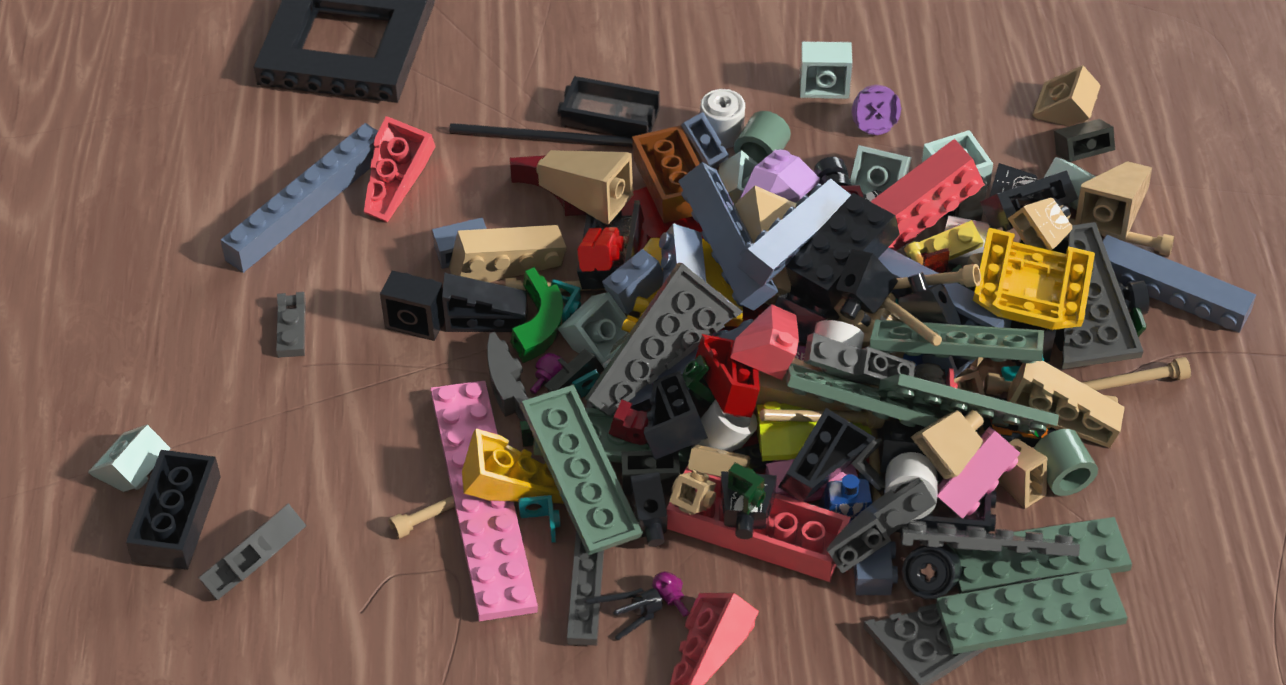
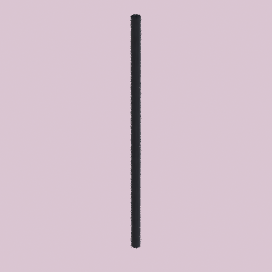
(541, 135)

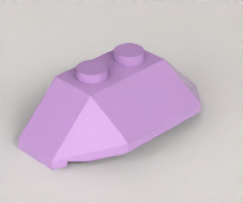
(783, 176)

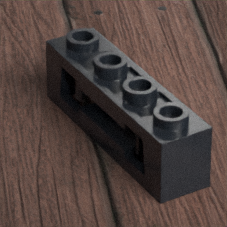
(1004, 204)

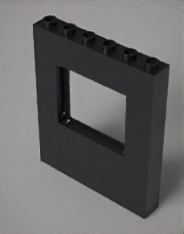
(381, 78)

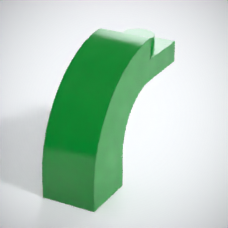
(538, 334)

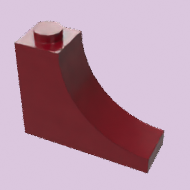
(525, 171)

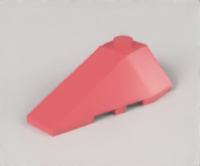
(396, 164)
(768, 342)
(716, 630)

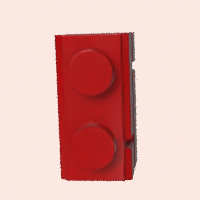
(600, 249)

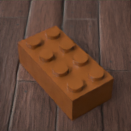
(662, 161)

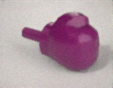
(546, 368)
(669, 589)

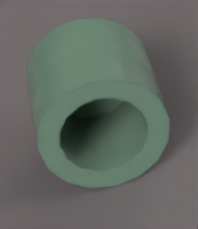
(763, 135)
(1068, 462)

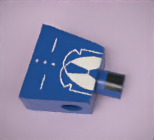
(846, 496)

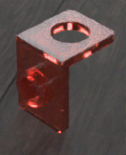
(937, 260)

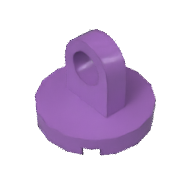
(876, 109)

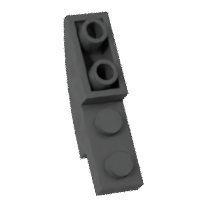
(853, 363)
(505, 377)
(879, 520)
(252, 552)

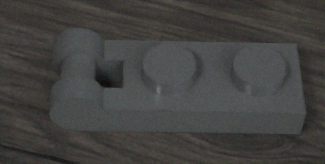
(291, 325)

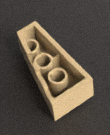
(506, 252)
(1078, 406)

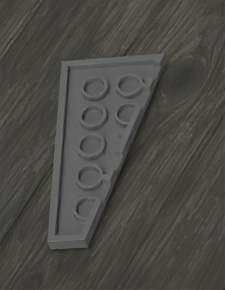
(1107, 324)
(662, 337)
(978, 539)
(919, 644)

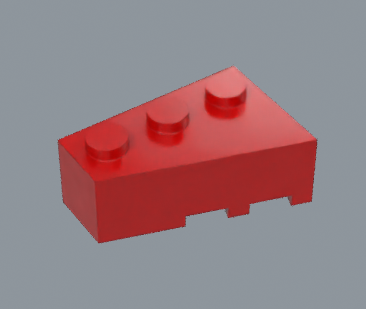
(730, 381)

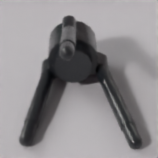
(643, 604)

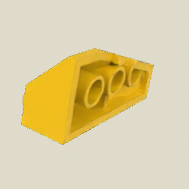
(504, 473)

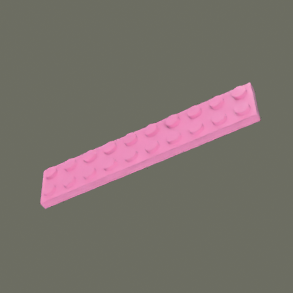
(487, 527)

